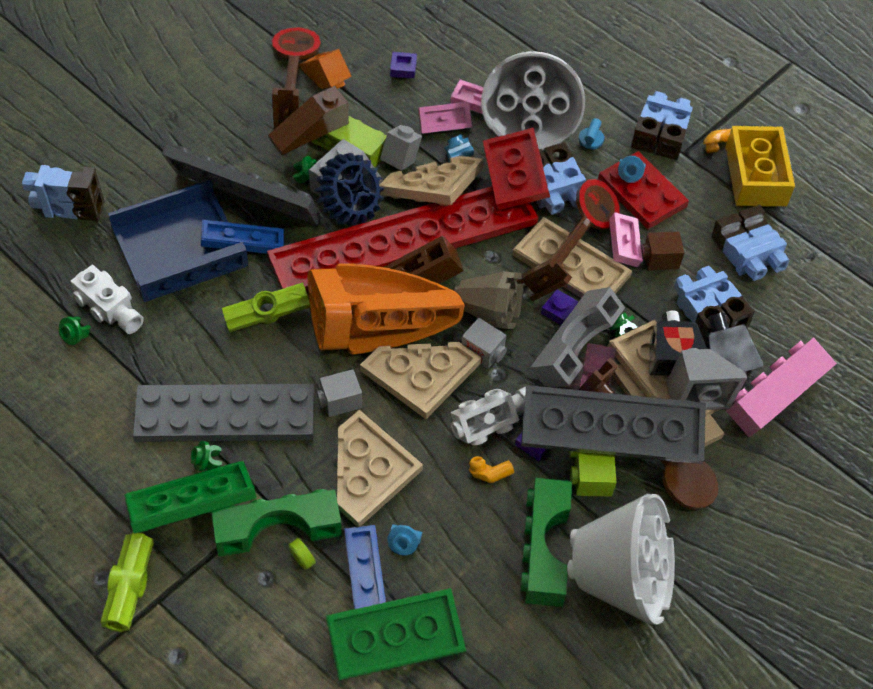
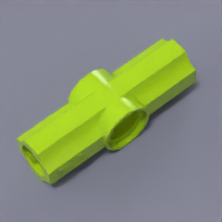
(248, 312)
(127, 582)

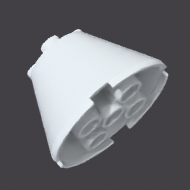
(536, 94)
(627, 558)

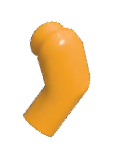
(715, 137)
(489, 473)

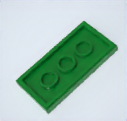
(189, 496)
(395, 634)

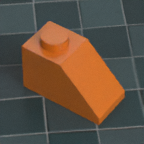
(327, 69)

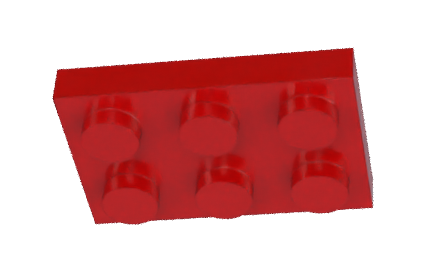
(516, 169)
(649, 198)

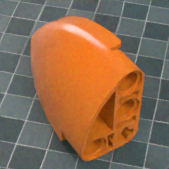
(377, 307)

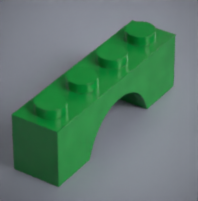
(313, 513)
(545, 576)

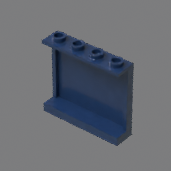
(164, 238)

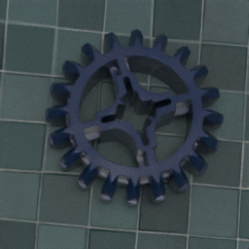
(339, 197)

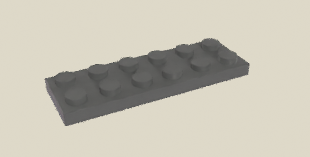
(248, 187)
(224, 412)
(614, 424)

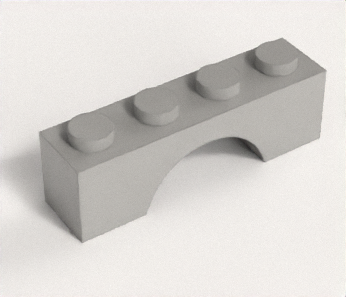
(559, 360)

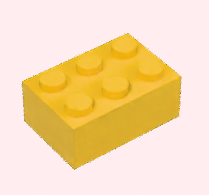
(759, 166)

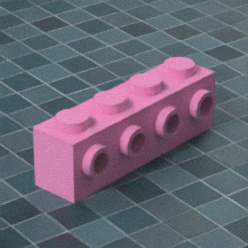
(781, 387)

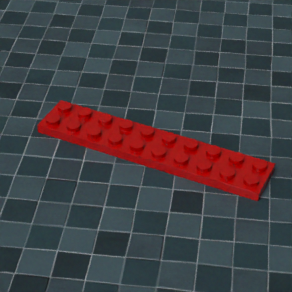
(386, 239)

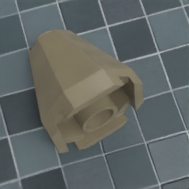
(493, 298)

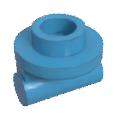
(592, 137)
(458, 147)
(631, 168)
(403, 539)

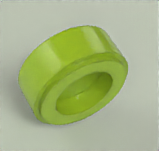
(301, 554)

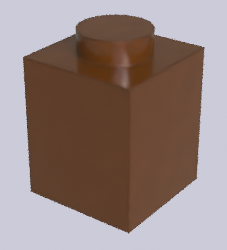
(663, 251)

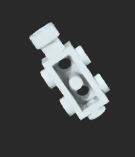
(93, 288)
(484, 422)

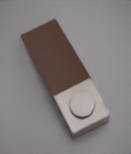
(312, 120)
(432, 261)

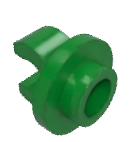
(303, 169)
(622, 323)
(71, 331)
(202, 457)

